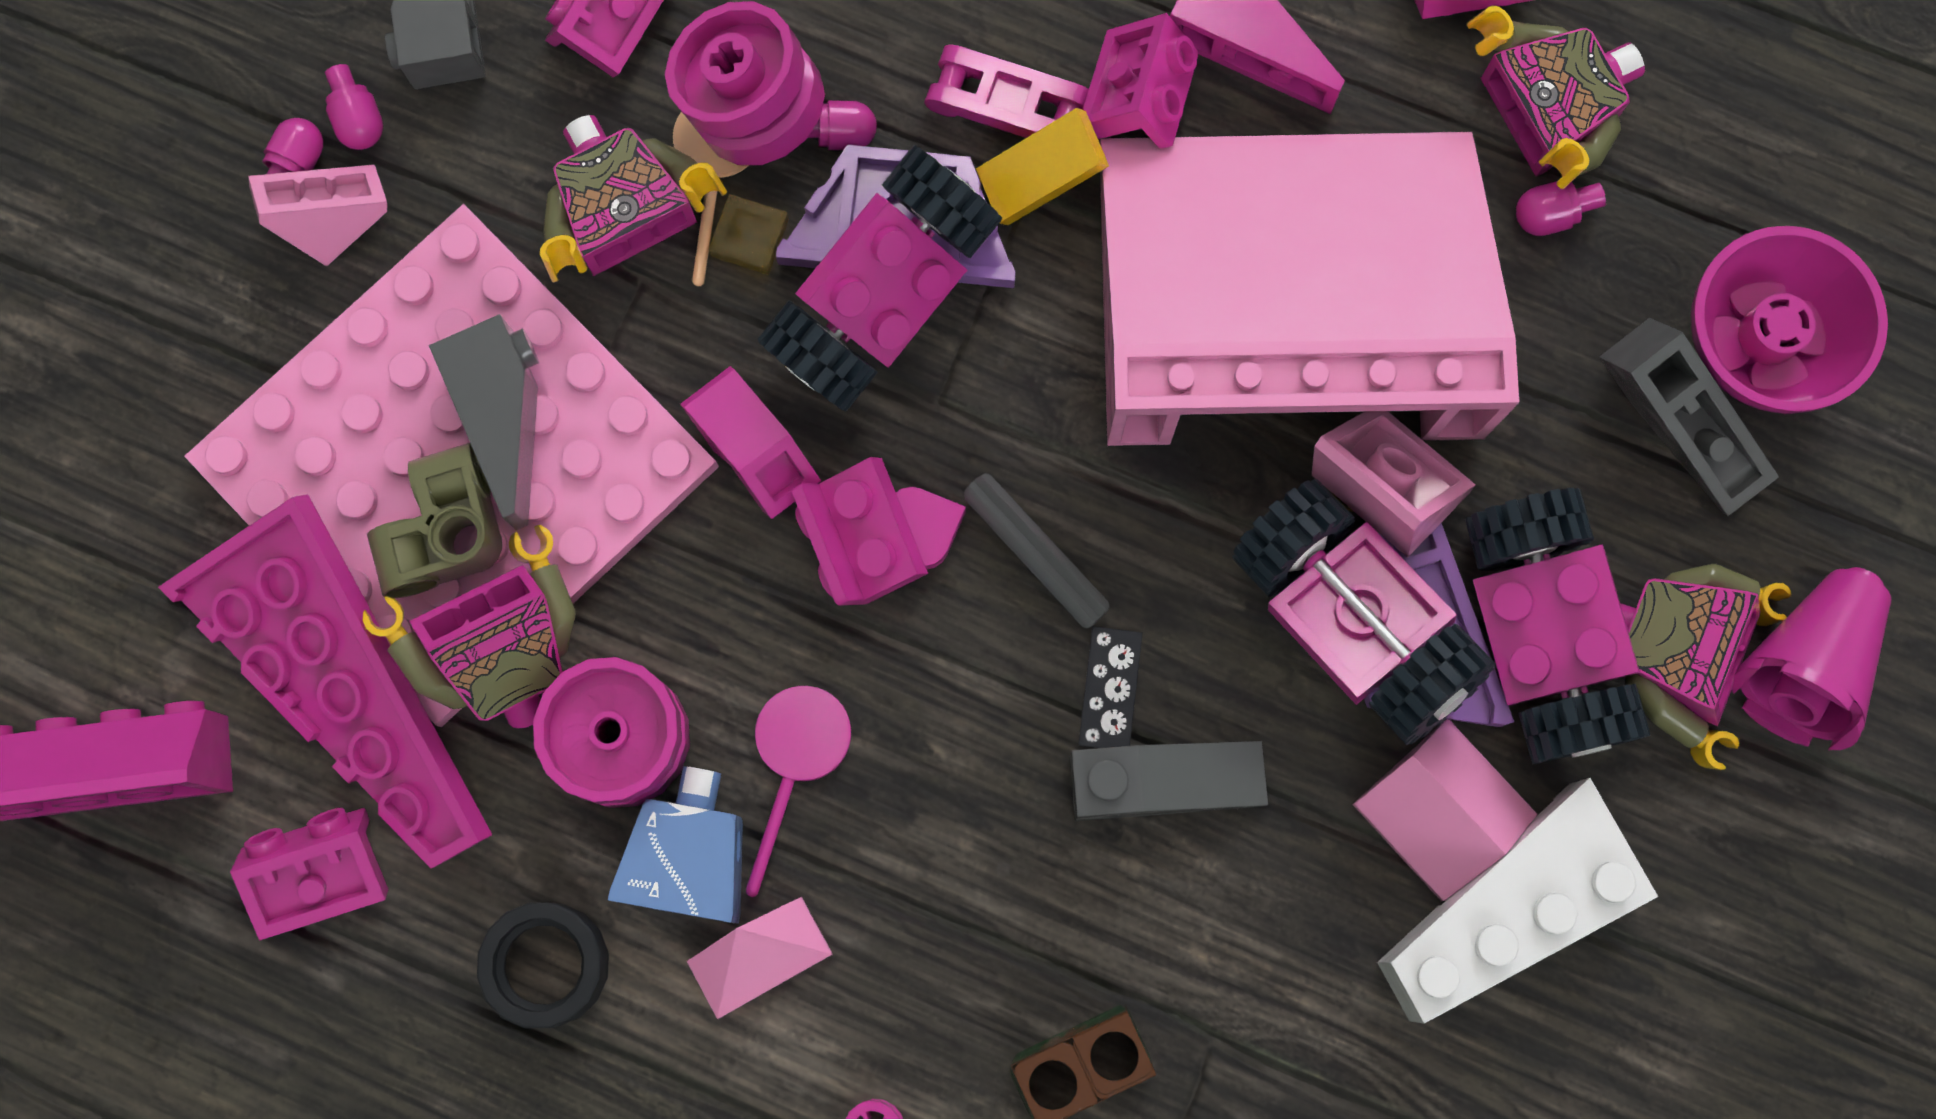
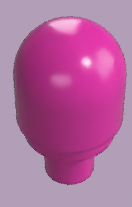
(352, 110)
(844, 124)
(293, 147)
(1552, 209)

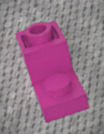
(750, 440)

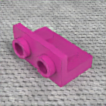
(601, 29)
(1142, 80)
(858, 534)
(308, 872)

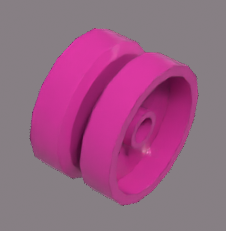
(745, 83)
(573, 725)

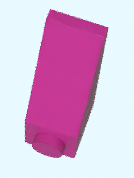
(1261, 44)

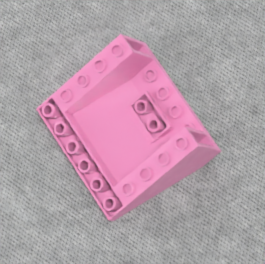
(1302, 282)

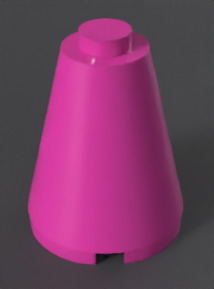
(1820, 662)

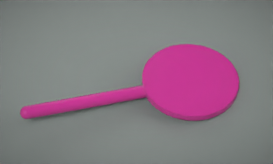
(802, 738)

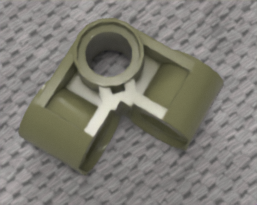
(420, 551)

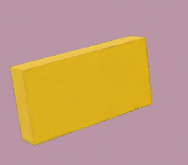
(1042, 166)

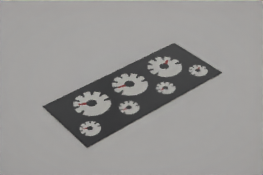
(1110, 688)

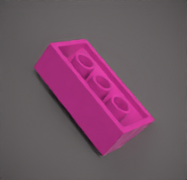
(114, 761)

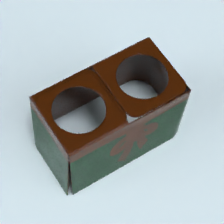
(1079, 1060)

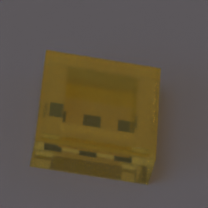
(748, 234)

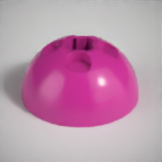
(1809, 299)

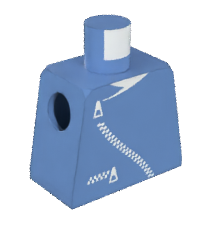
(684, 854)

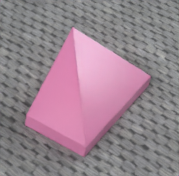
(319, 208)
(759, 957)

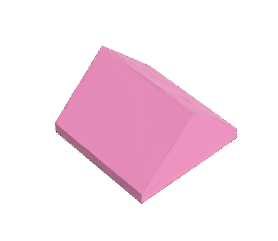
(1389, 477)
(1446, 811)

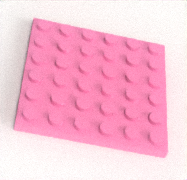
(373, 399)

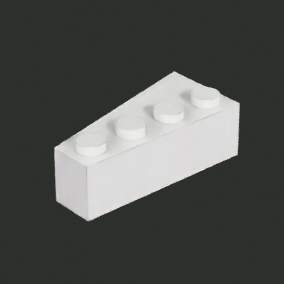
(1547, 892)

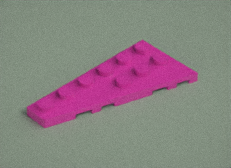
(299, 631)

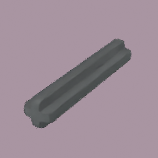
(1036, 550)

